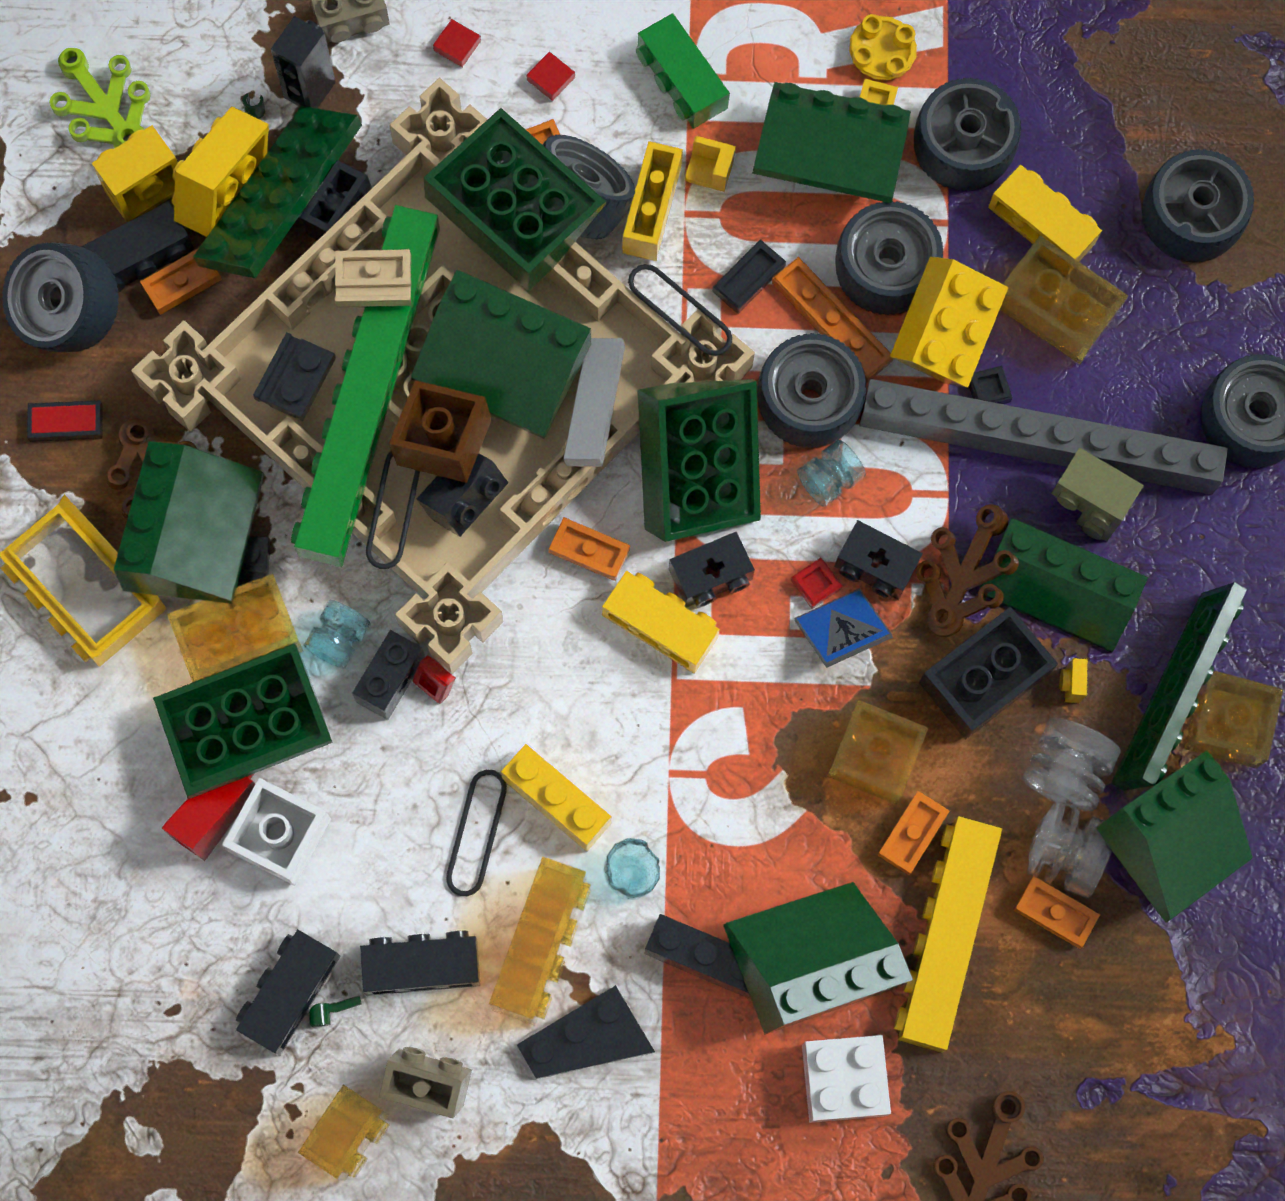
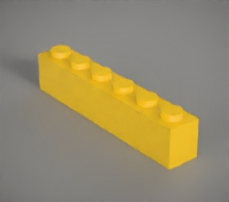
(949, 934)

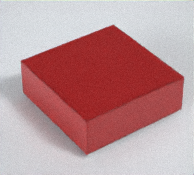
(457, 43)
(550, 76)
(816, 583)
(433, 679)

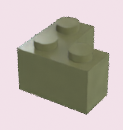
(1098, 492)

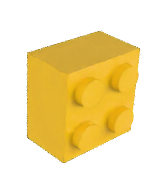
(137, 173)

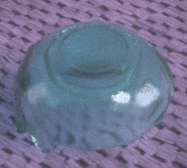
(631, 869)

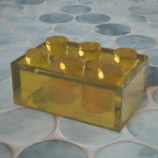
(1061, 300)
(226, 634)

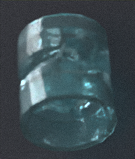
(835, 470)
(332, 646)

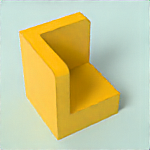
(710, 163)

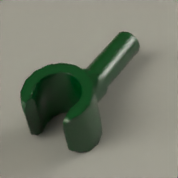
(257, 110)
(320, 1013)

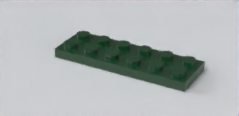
(277, 191)
(1178, 687)

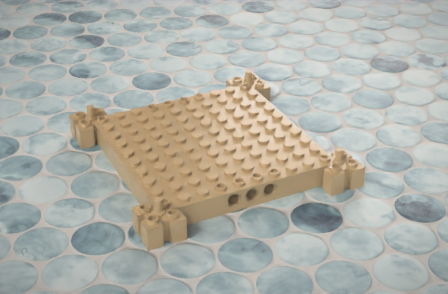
(435, 562)

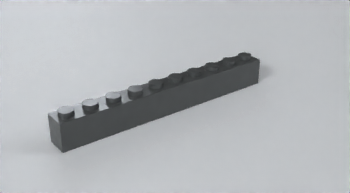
(1041, 436)

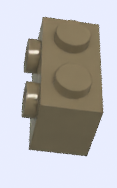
(349, 17)
(425, 1082)

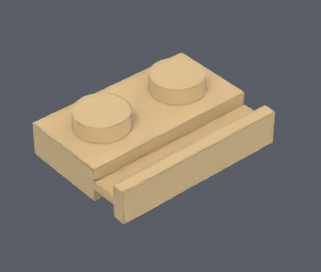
(373, 278)

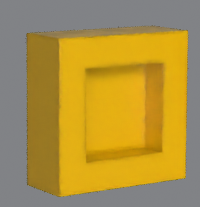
(878, 92)
(1074, 680)

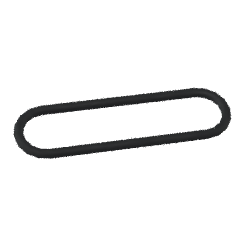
(670, 320)
(376, 514)
(491, 837)

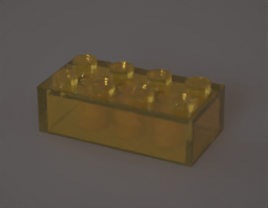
(538, 942)

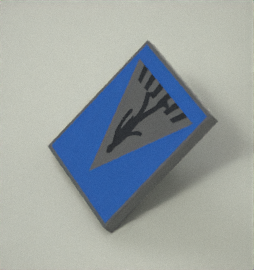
(843, 628)

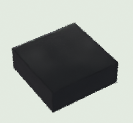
(990, 386)

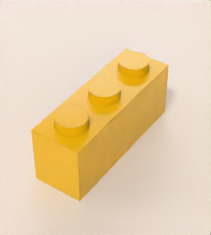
(652, 201)
(1039, 211)
(661, 620)
(556, 797)

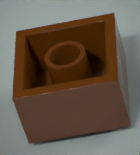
(440, 431)

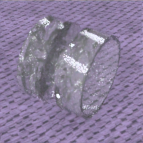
(1071, 764)
(1070, 849)

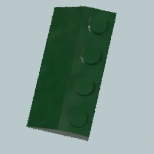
(1067, 586)

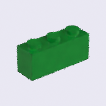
(682, 71)

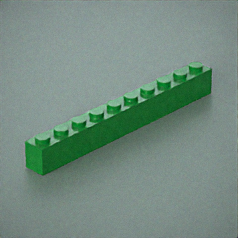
(362, 401)

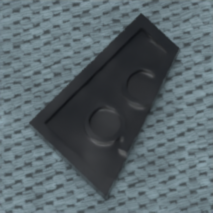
(586, 1037)

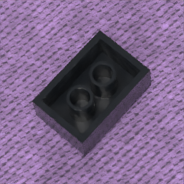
(988, 673)

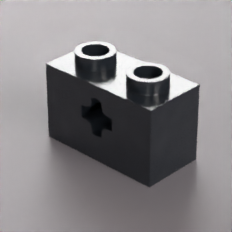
(334, 198)
(459, 503)
(864, 547)
(722, 555)
(388, 675)

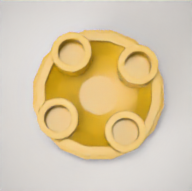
(883, 47)

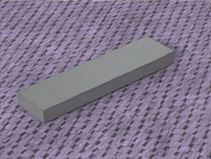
(594, 403)

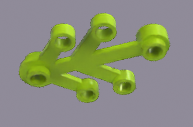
(104, 106)

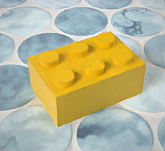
(218, 169)
(949, 321)

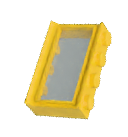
(73, 576)

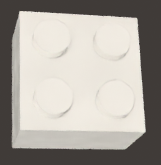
(276, 831)
(846, 1078)

